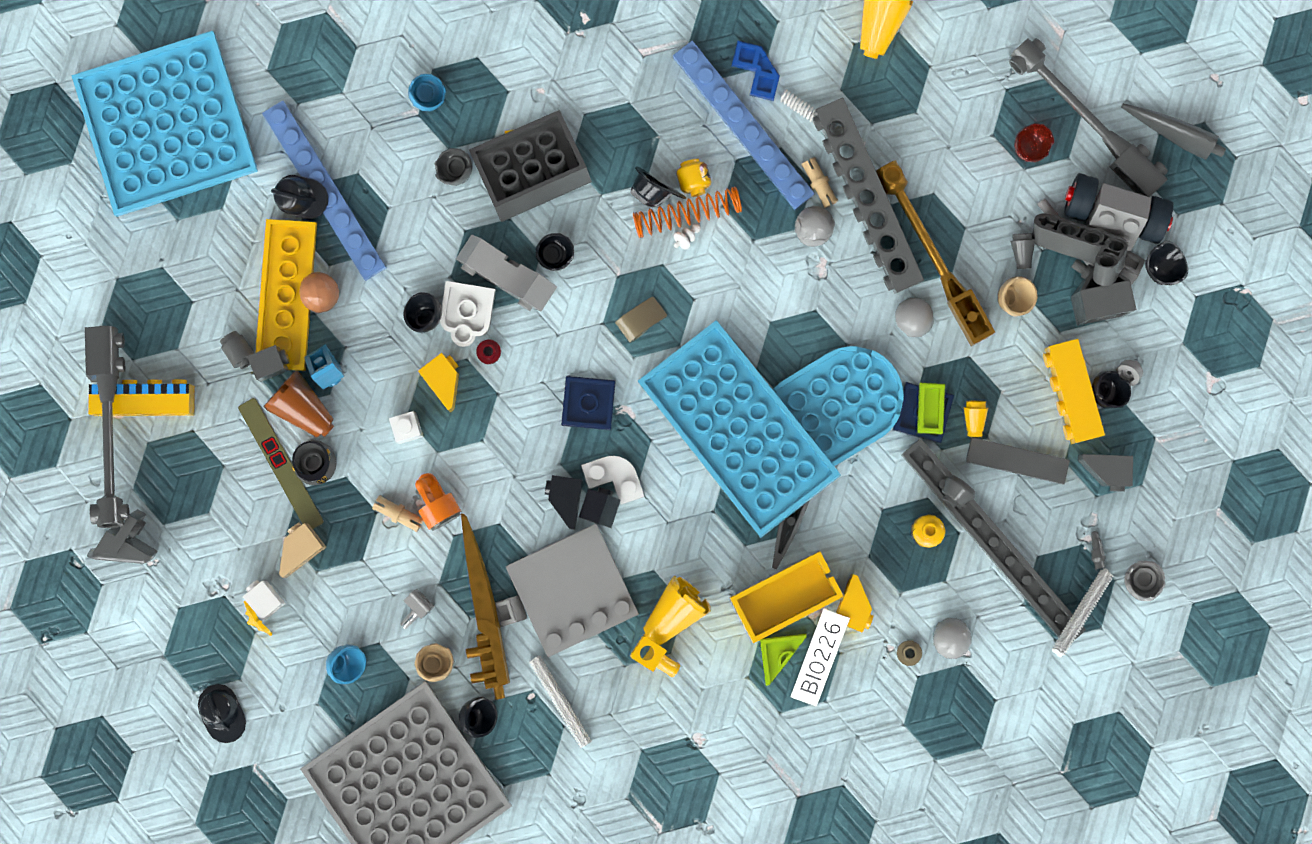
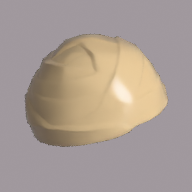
(1017, 296)

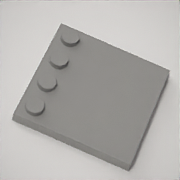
(572, 590)

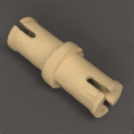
(819, 182)
(398, 513)

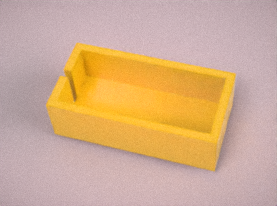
(786, 597)

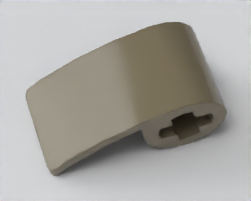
(640, 319)

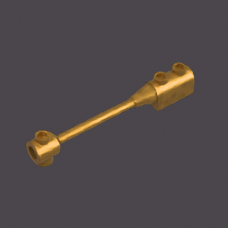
(960, 301)

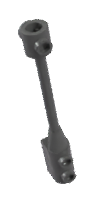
(1131, 161)
(103, 367)

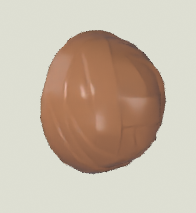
(319, 292)

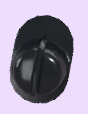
(650, 190)
(300, 196)
(221, 713)

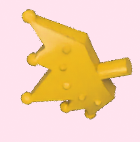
(254, 620)

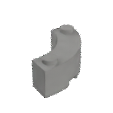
(513, 278)

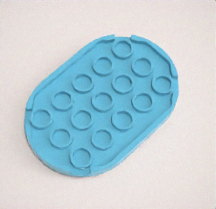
(844, 400)

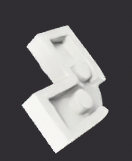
(616, 470)

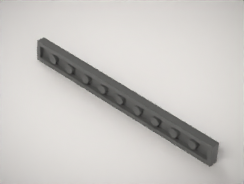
(992, 542)

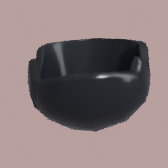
(554, 251)
(1111, 390)

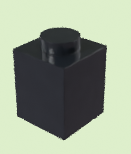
(600, 507)

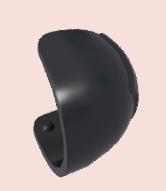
(1166, 264)

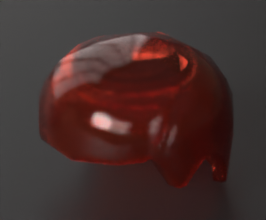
(1033, 142)

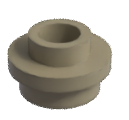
(902, 649)

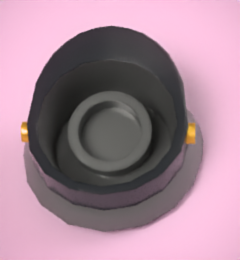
(314, 462)

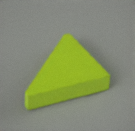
(777, 652)

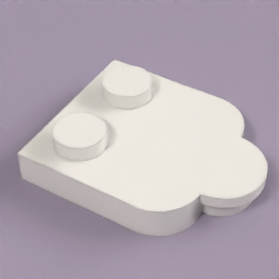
(466, 311)

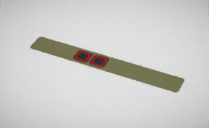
(280, 463)

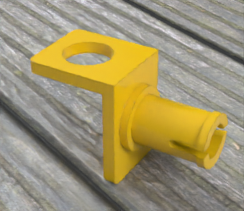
(655, 657)

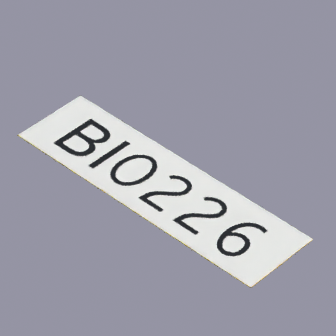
(820, 657)

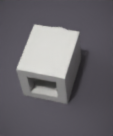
(406, 427)
(263, 599)

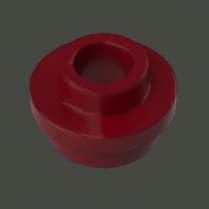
(488, 359)

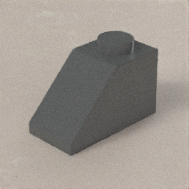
(1109, 470)

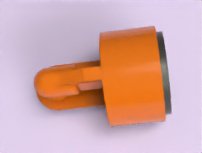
(439, 507)

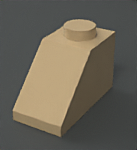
(299, 548)

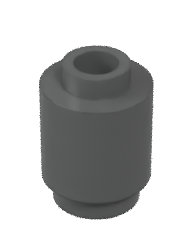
(236, 349)

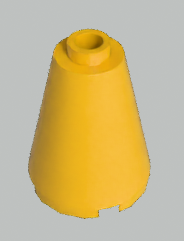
(881, 23)
(675, 611)

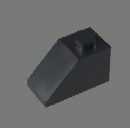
(565, 497)

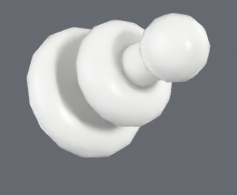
(682, 239)

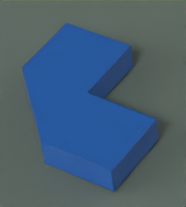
(755, 59)

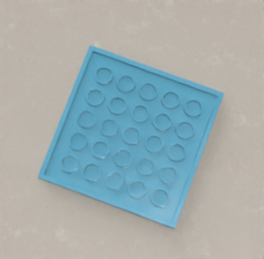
(164, 123)

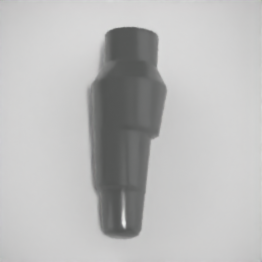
(1097, 553)

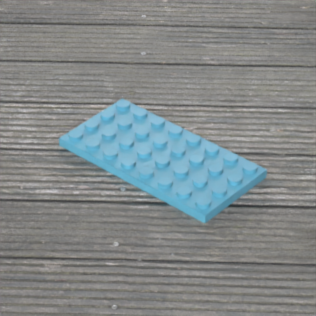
(739, 428)

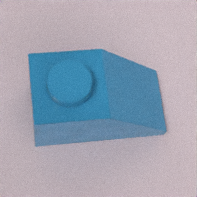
(324, 367)

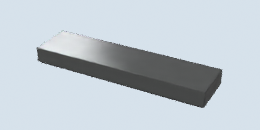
(1017, 461)

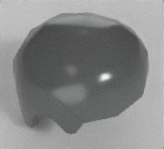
(453, 167)

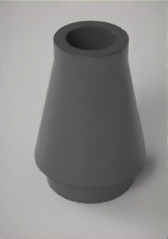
(1023, 249)

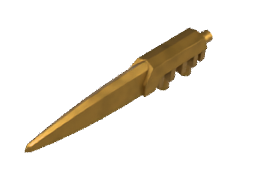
(490, 641)

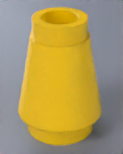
(975, 417)

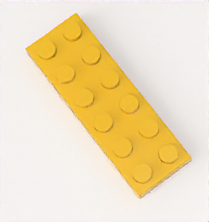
(286, 262)

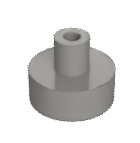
(1130, 371)

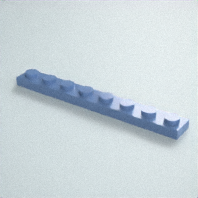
(743, 125)
(337, 210)

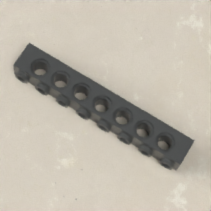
(838, 113)

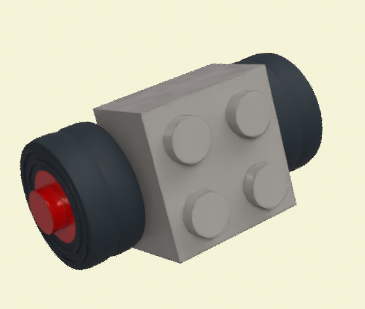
(1118, 210)

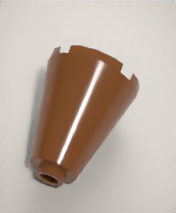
(300, 406)

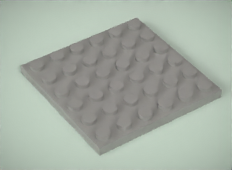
(407, 778)

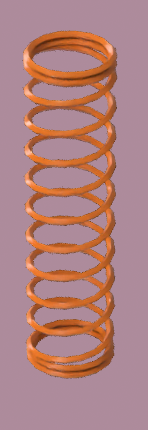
(734, 197)

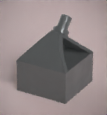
(1098, 302)

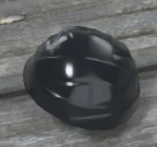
(422, 312)
(478, 717)

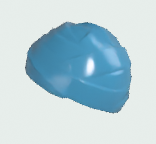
(346, 664)

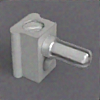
(420, 607)

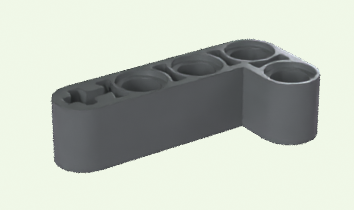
(1084, 243)

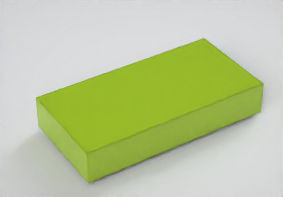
(931, 408)

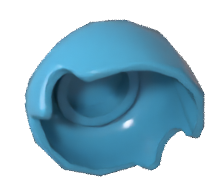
(426, 92)

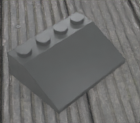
(530, 165)

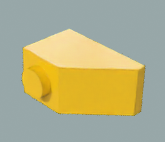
(442, 379)
(855, 605)

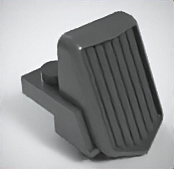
(122, 545)

